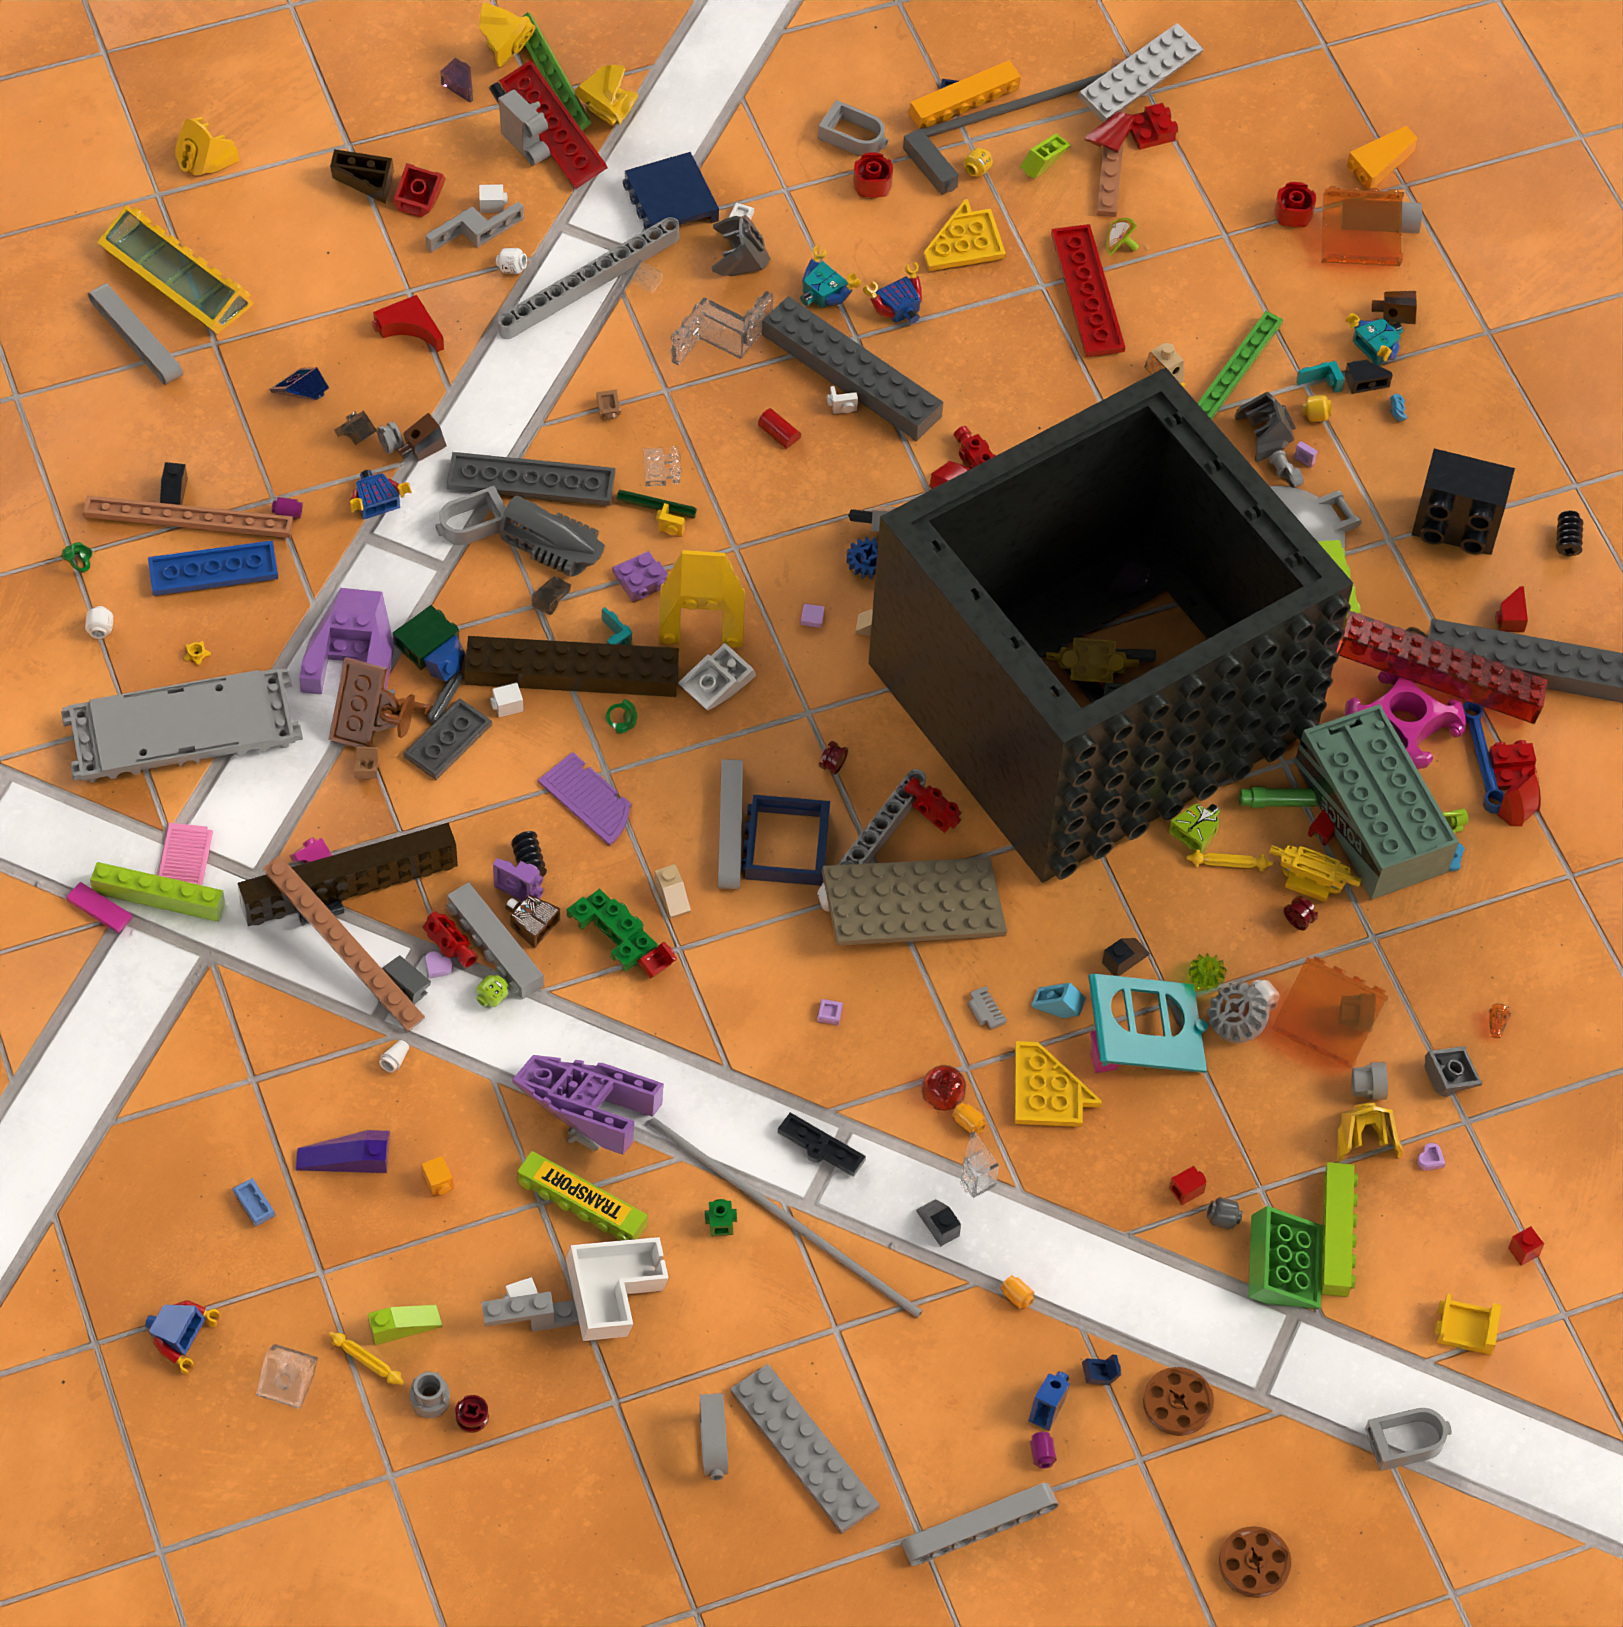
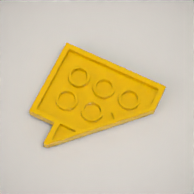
(965, 240)
(1047, 1090)

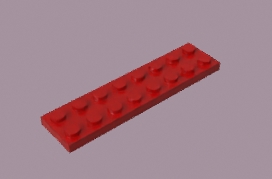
(563, 137)
(1088, 290)

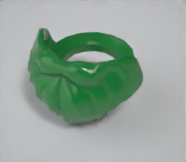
(83, 552)
(630, 716)

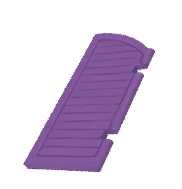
(588, 797)

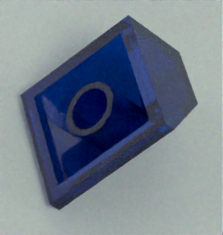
(303, 383)

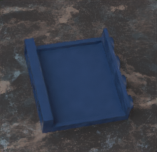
(670, 189)

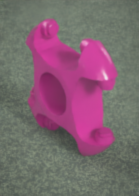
(1431, 715)

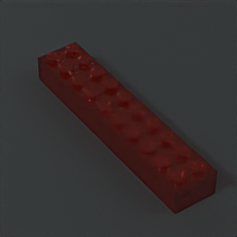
(1442, 667)

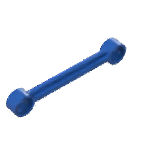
(1483, 757)

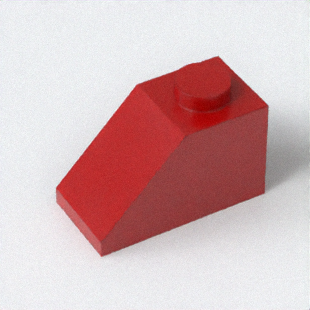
(1513, 612)

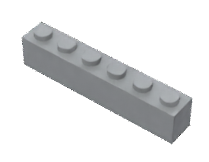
(495, 941)

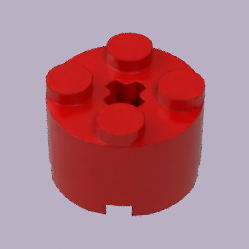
(873, 175)
(1295, 205)

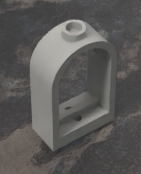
(858, 147)
(465, 536)
(713, 1436)
(1379, 1444)

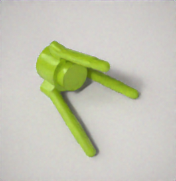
(1457, 819)

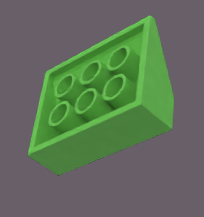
(1285, 1259)

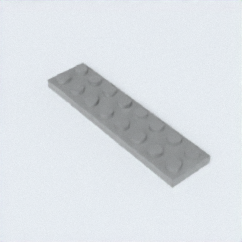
(1140, 72)
(804, 1448)

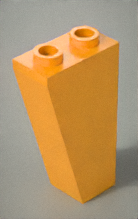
(1382, 156)

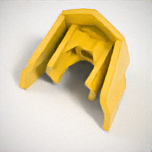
(504, 32)
(604, 96)
(204, 152)
(1354, 1122)

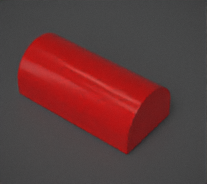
(778, 428)

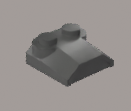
(1451, 1070)

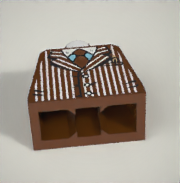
(532, 918)

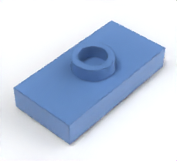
(254, 1202)

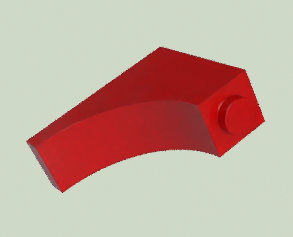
(410, 319)

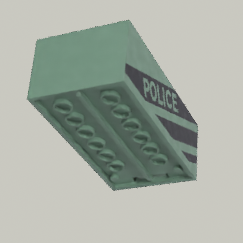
(1376, 801)

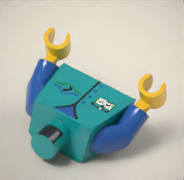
(824, 284)
(1376, 338)

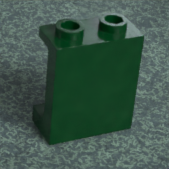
(424, 635)

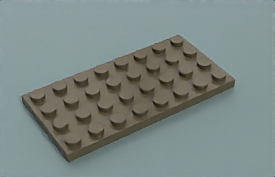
(913, 901)

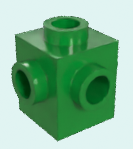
(720, 1217)

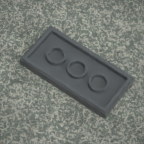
(447, 739)

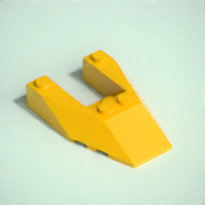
(702, 582)

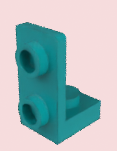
(1325, 370)
(622, 632)

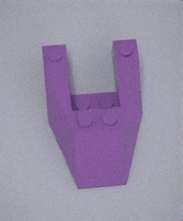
(351, 628)
(577, 1090)

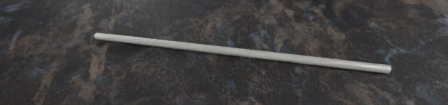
(785, 1217)

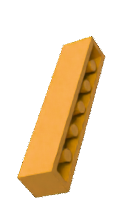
(964, 95)

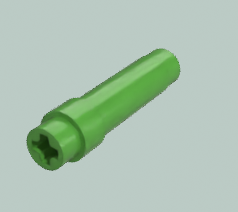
(1277, 797)

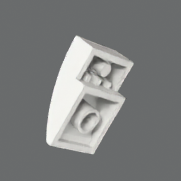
(717, 677)

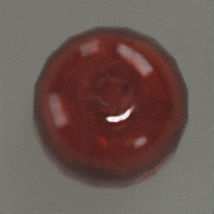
(943, 1087)

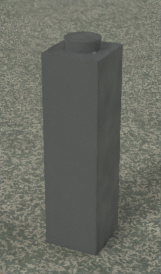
(930, 161)

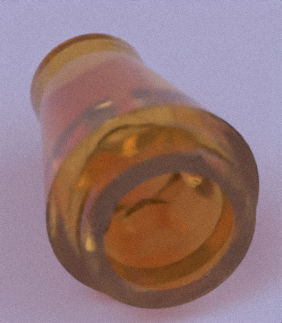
(1498, 1019)

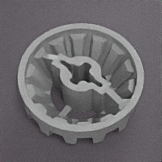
(1246, 1023)

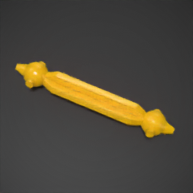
(1229, 860)
(366, 1358)

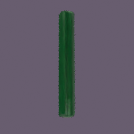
(656, 503)

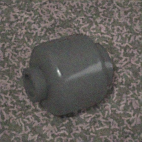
(1224, 1213)

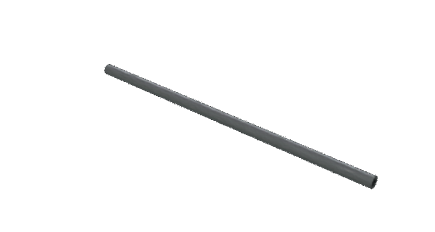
(1010, 106)

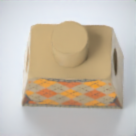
(1163, 357)

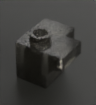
(357, 427)

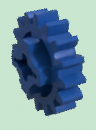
(863, 557)

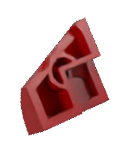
(1112, 131)

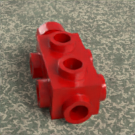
(972, 448)
(934, 805)
(449, 939)

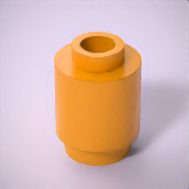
(969, 1118)
(1017, 1292)

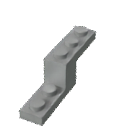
(474, 227)
(532, 1307)

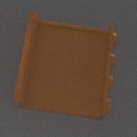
(1362, 226)
(1330, 1011)

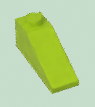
(1044, 155)
(402, 1322)

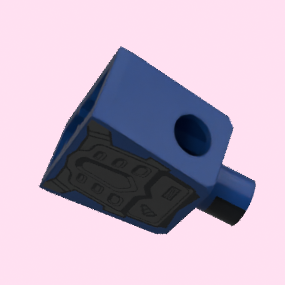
(1052, 1393)

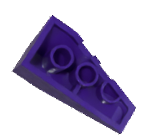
(355, 1152)

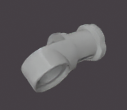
(1286, 469)

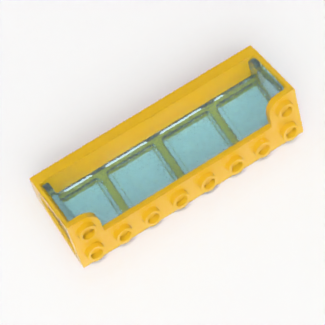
(175, 270)

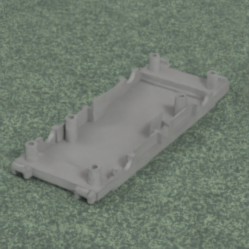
(181, 723)

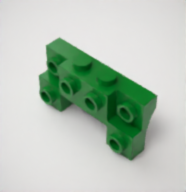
(617, 923)

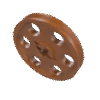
(1176, 1411)
(1262, 1554)

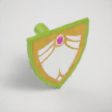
(1119, 233)

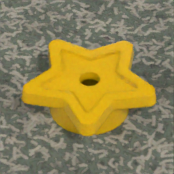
(196, 647)

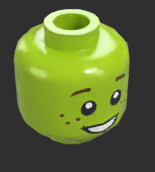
(491, 991)

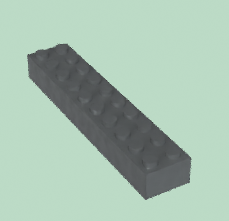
(852, 368)
(1564, 665)

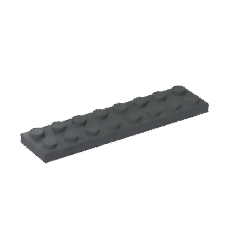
(531, 478)

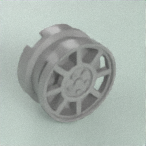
(390, 437)

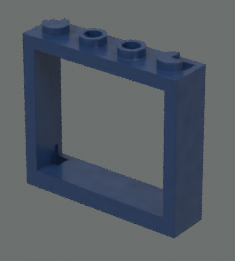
(788, 806)

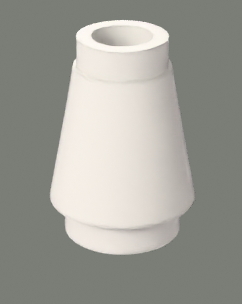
(393, 1057)

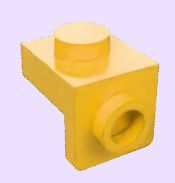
(669, 523)

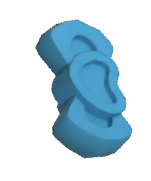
(1398, 407)
(1455, 864)

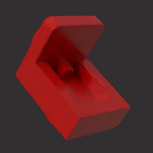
(657, 960)

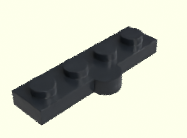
(821, 1145)

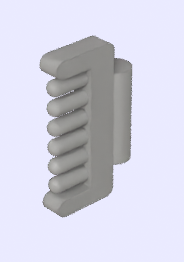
(982, 1011)

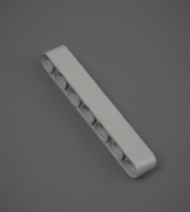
(135, 333)
(883, 819)
(730, 824)
(979, 1524)

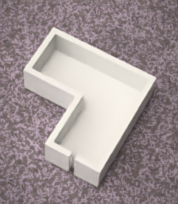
(605, 1275)

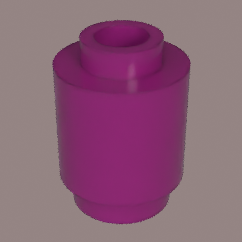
(287, 507)
(1043, 1450)

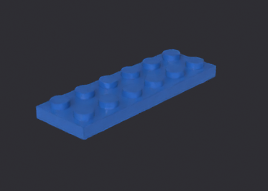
(212, 568)

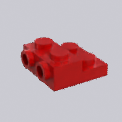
(1154, 126)
(1511, 762)

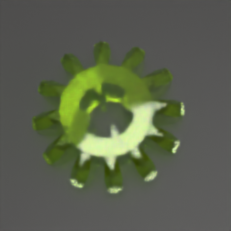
(1207, 971)

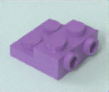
(640, 576)
(518, 880)

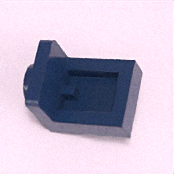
(1101, 1371)

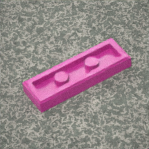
(99, 907)

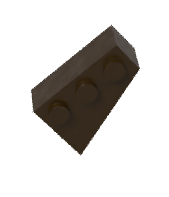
(363, 172)

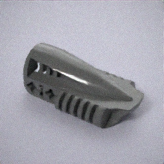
(555, 538)

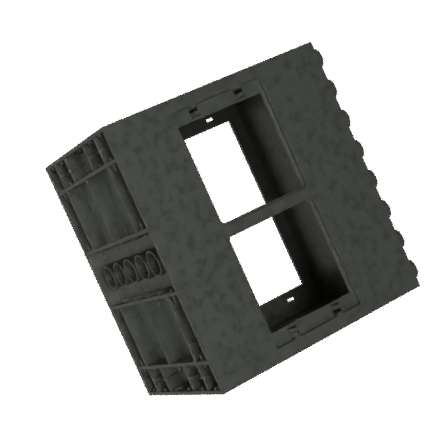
(1024, 562)

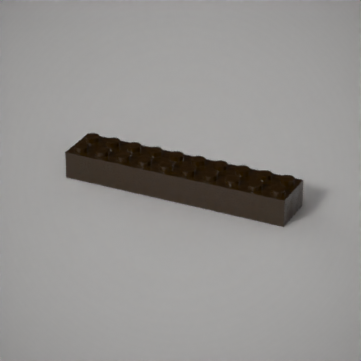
(572, 666)
(355, 872)

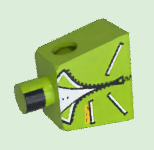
(1196, 826)

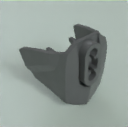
(748, 246)
(1276, 432)

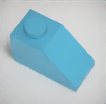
(1059, 1000)

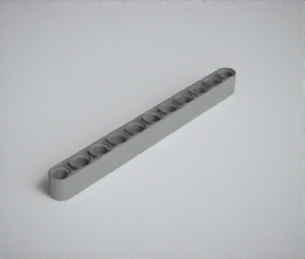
(588, 278)

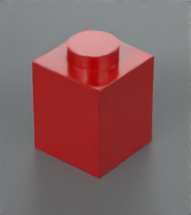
(1322, 826)
(1188, 1185)
(1526, 1245)

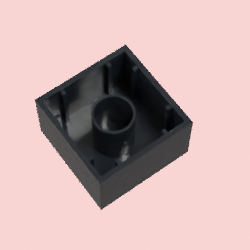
(1462, 502)

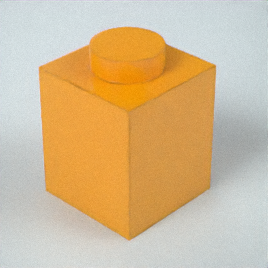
(437, 1176)

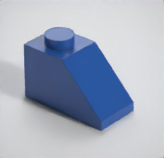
(446, 659)

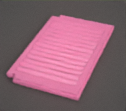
(185, 852)

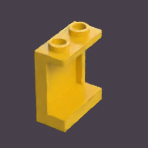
(1467, 1325)

